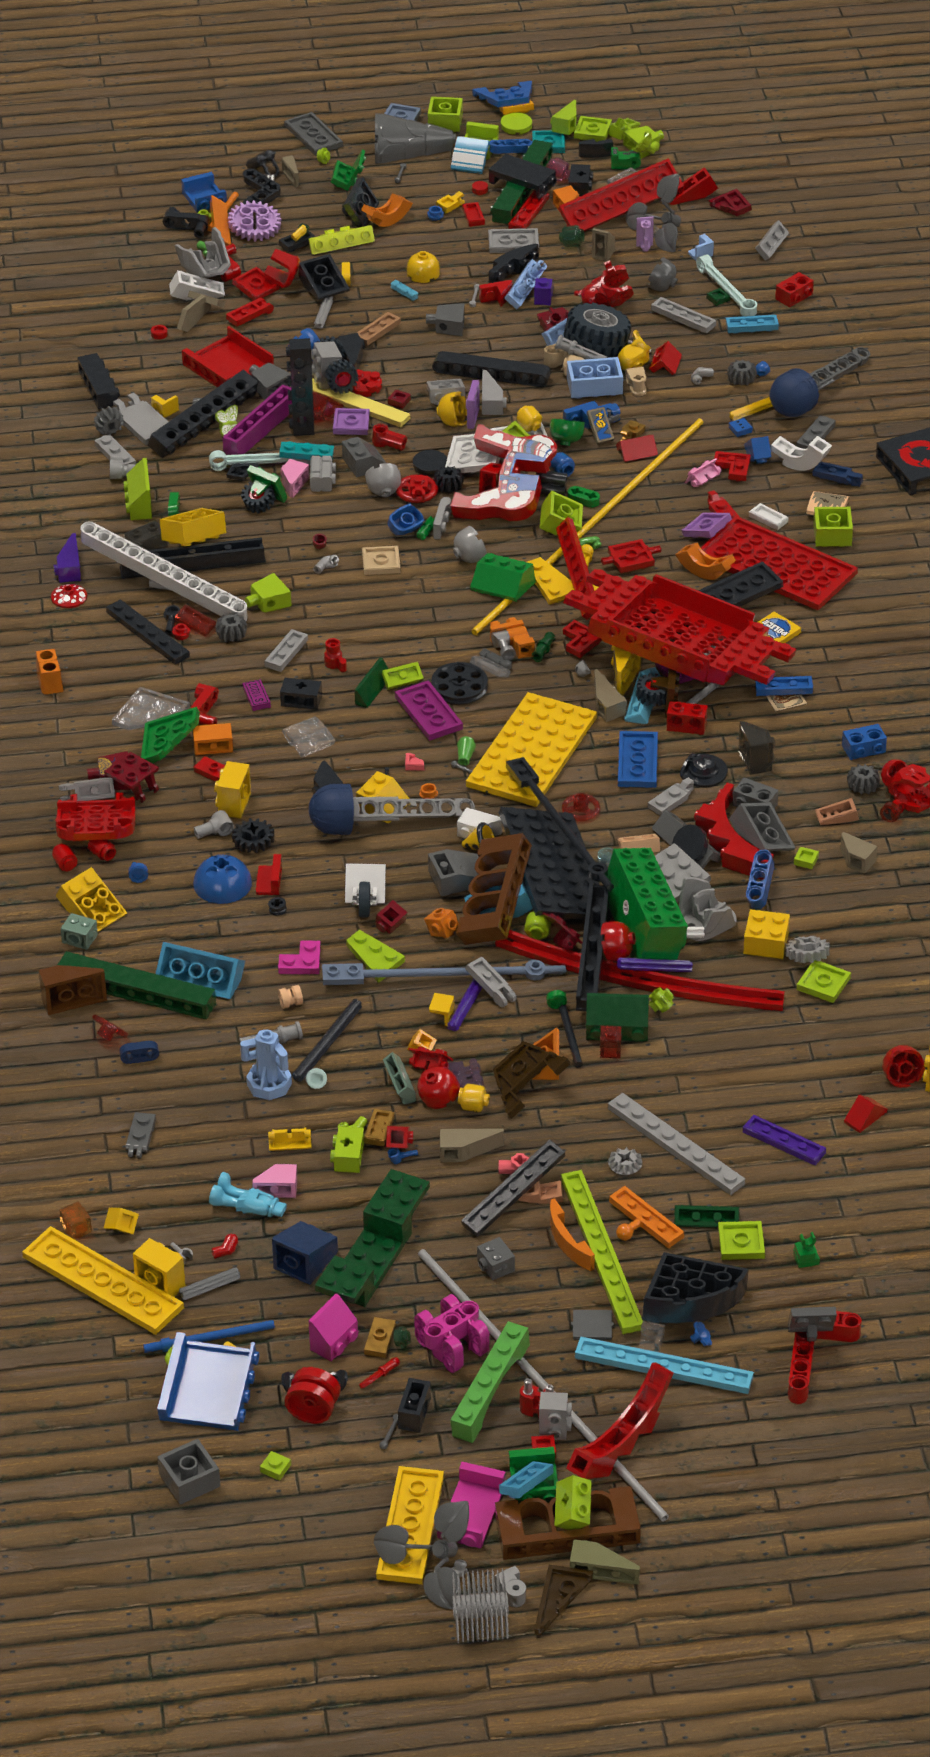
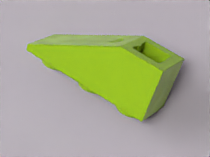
(565, 120)

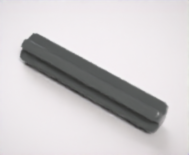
(209, 1283)

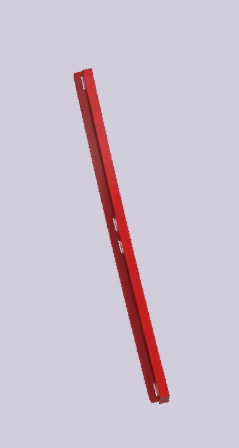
(678, 986)

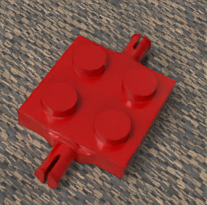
(631, 556)

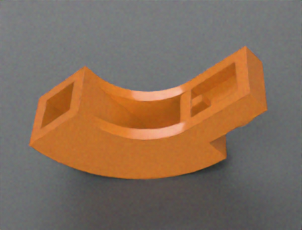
(390, 212)
(702, 564)

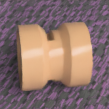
(290, 996)

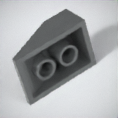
(761, 827)

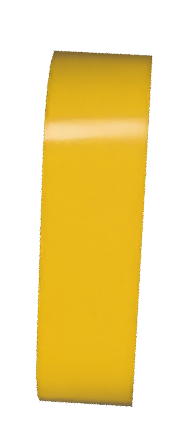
(346, 272)

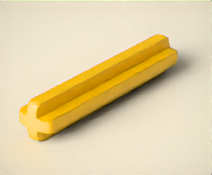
(750, 409)

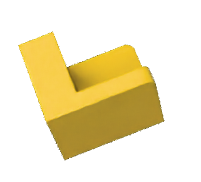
(165, 407)
(443, 1005)
(121, 1220)

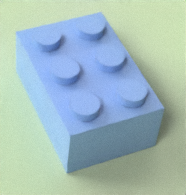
(594, 377)

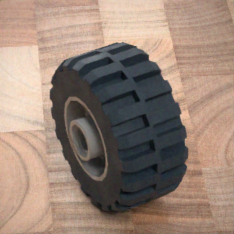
(598, 328)

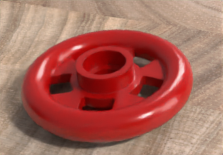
(406, 495)

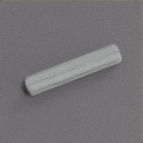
(323, 312)

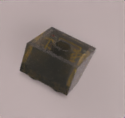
(756, 748)

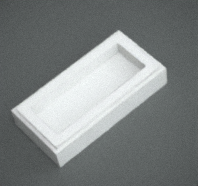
(768, 516)

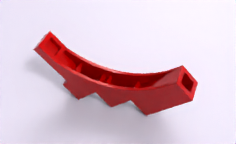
(734, 850)
(640, 1417)

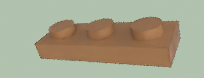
(379, 328)

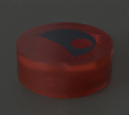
(890, 812)

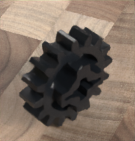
(253, 835)

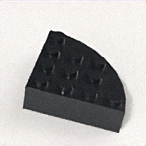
(692, 1289)

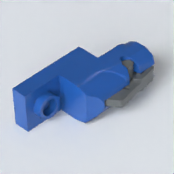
(579, 413)

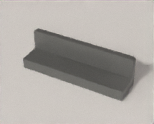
(667, 827)

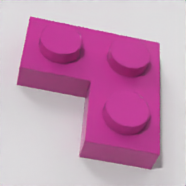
(303, 963)

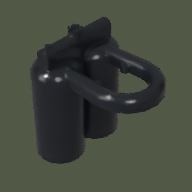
(261, 160)
(553, 482)

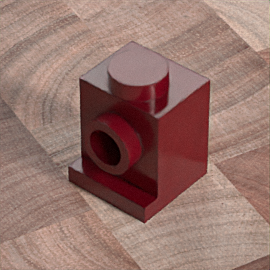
(390, 917)

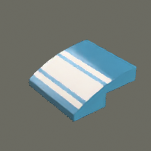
(469, 155)

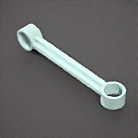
(747, 306)
(247, 459)

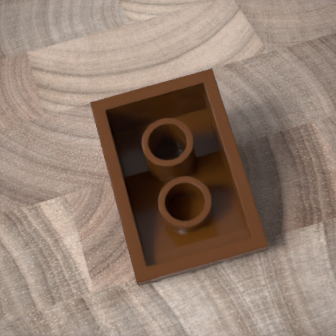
(71, 987)

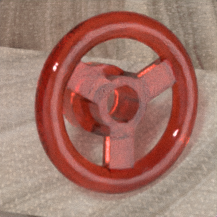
(580, 804)
(108, 1029)

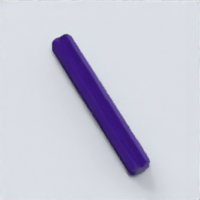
(654, 965)
(464, 1006)

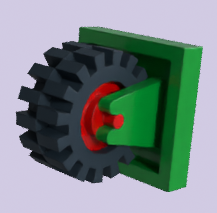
(262, 490)

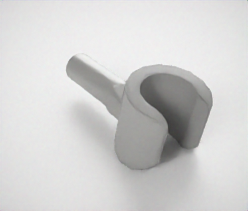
(185, 1252)

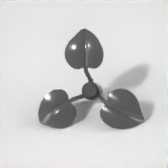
(667, 236)
(450, 1520)

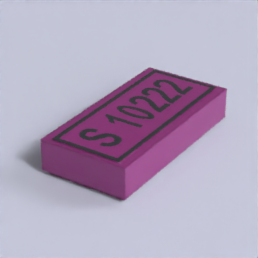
(256, 695)

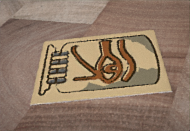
(786, 701)

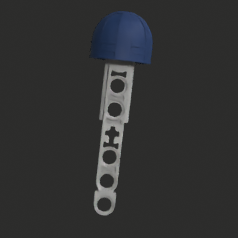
(335, 808)

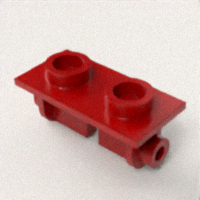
(423, 1055)

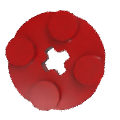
(368, 383)

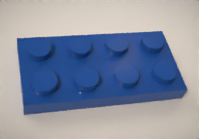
(637, 759)

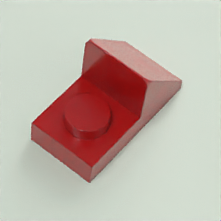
(495, 291)

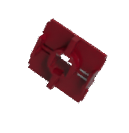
(552, 317)

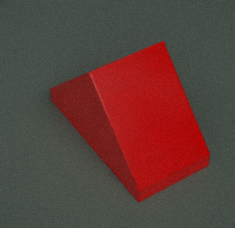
(864, 1113)

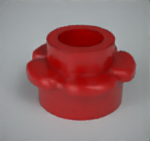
(181, 631)

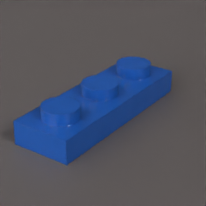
(785, 686)

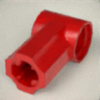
(384, 437)

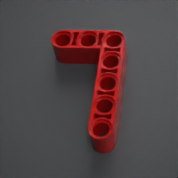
(845, 1329)

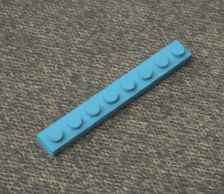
(683, 1368)

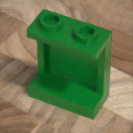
(521, 1458)

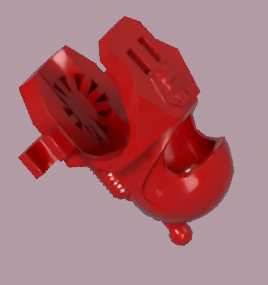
(606, 287)
(907, 785)

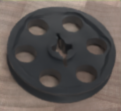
(460, 682)

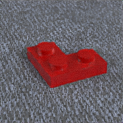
(736, 463)
(582, 640)

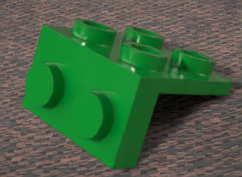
(345, 175)

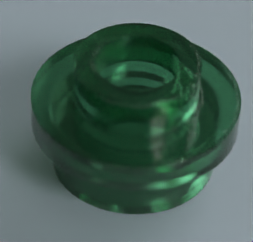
(402, 1337)

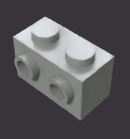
(554, 1415)

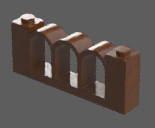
(495, 925)
(515, 1544)

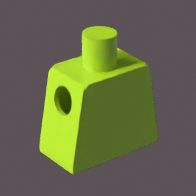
(269, 594)

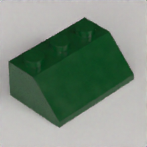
(621, 1010)

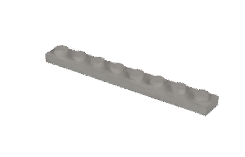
(676, 1144)

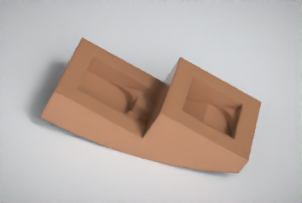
(544, 1193)

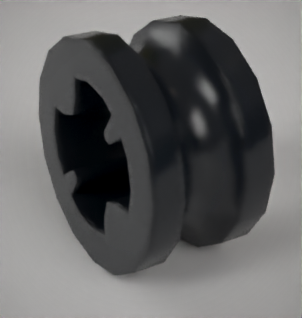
(277, 901)

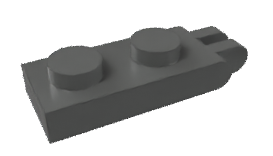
(140, 1134)

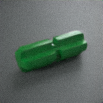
(425, 529)

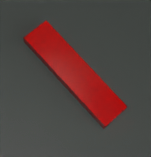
(528, 211)

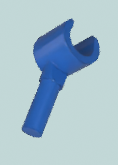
(395, 1155)

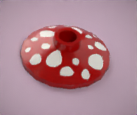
(68, 596)

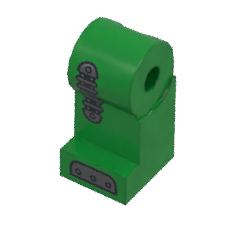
(624, 159)

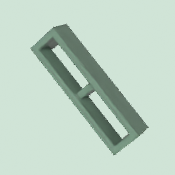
(392, 1063)

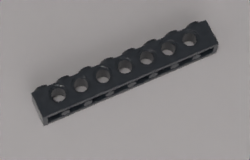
(202, 414)

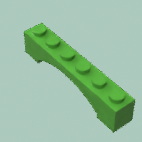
(506, 1351)

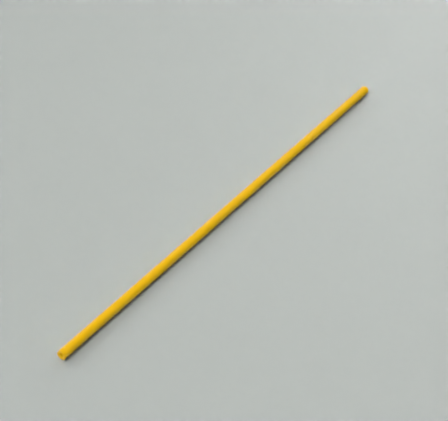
(597, 517)

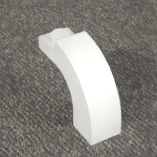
(799, 458)

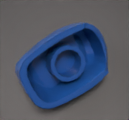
(405, 520)

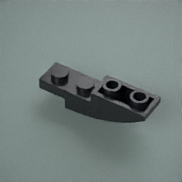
(513, 262)

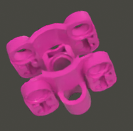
(445, 1331)

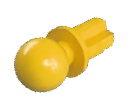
(588, 552)

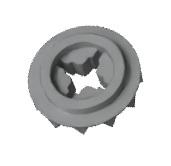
(626, 1167)

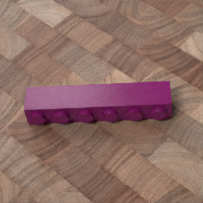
(257, 423)

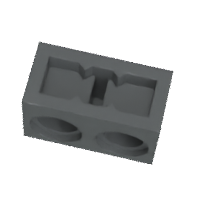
(754, 792)

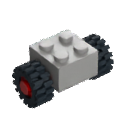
(330, 368)

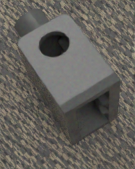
(448, 319)
(269, 378)

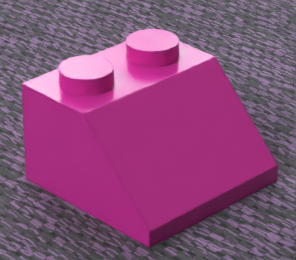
(332, 1329)

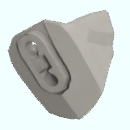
(216, 261)
(703, 909)

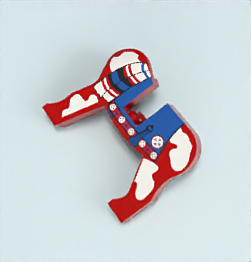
(517, 493)

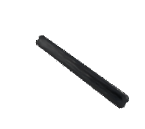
(327, 1040)

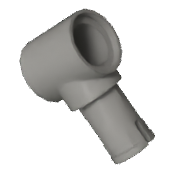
(218, 823)

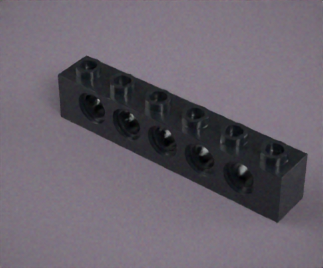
(300, 376)

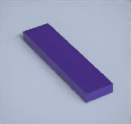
(784, 1140)

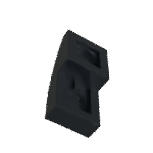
(594, 149)

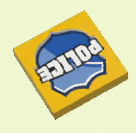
(780, 628)

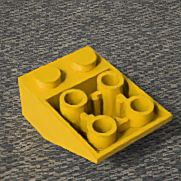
(90, 898)

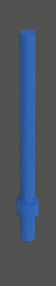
(165, 1343)

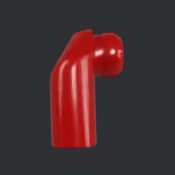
(227, 1248)

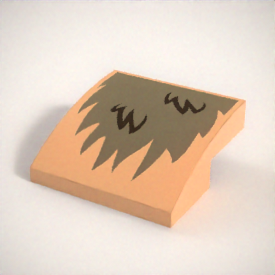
(821, 499)

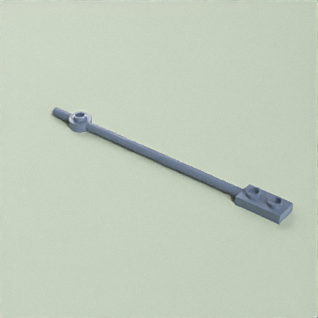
(354, 974)

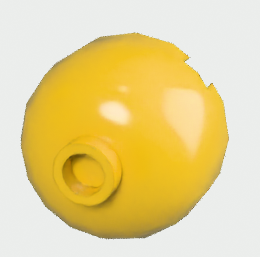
(423, 267)
(452, 409)

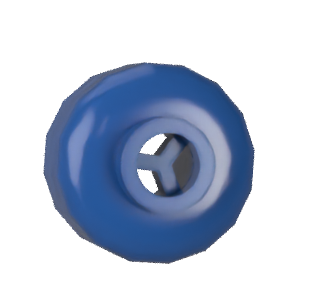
(563, 464)

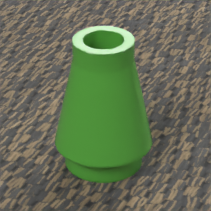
(465, 747)

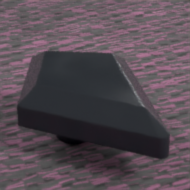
(239, 471)

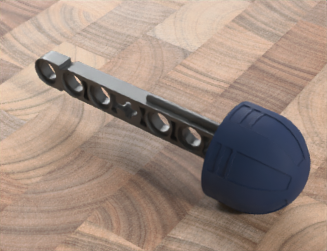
(798, 391)

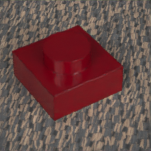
(399, 399)

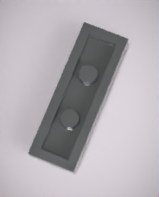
(820, 427)

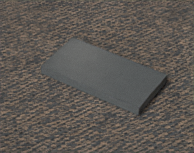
(313, 133)

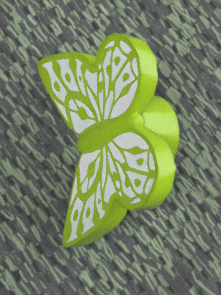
(227, 419)

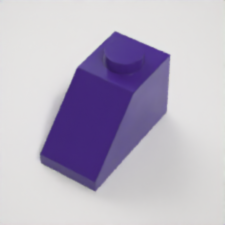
(543, 291)

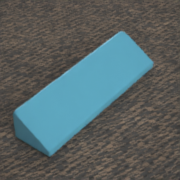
(636, 710)

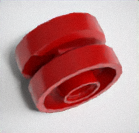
(312, 1395)

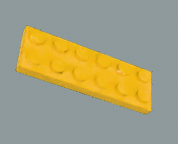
(413, 1508)

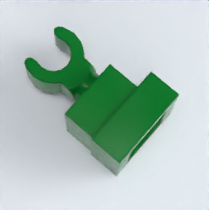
(805, 1252)

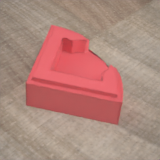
(413, 762)

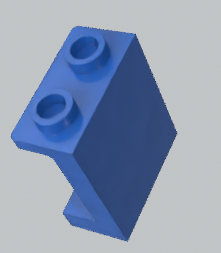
(199, 191)

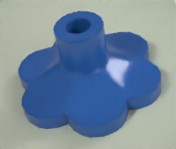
(701, 1334)

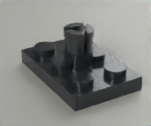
(359, 195)

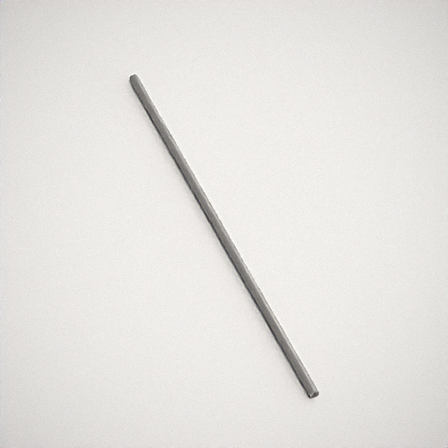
(541, 1383)

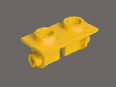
(289, 1141)

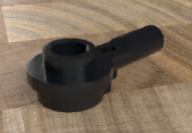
(169, 615)

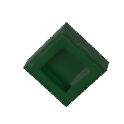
(718, 296)

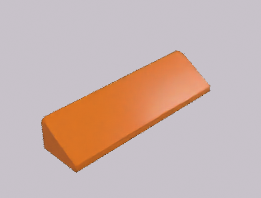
(220, 218)

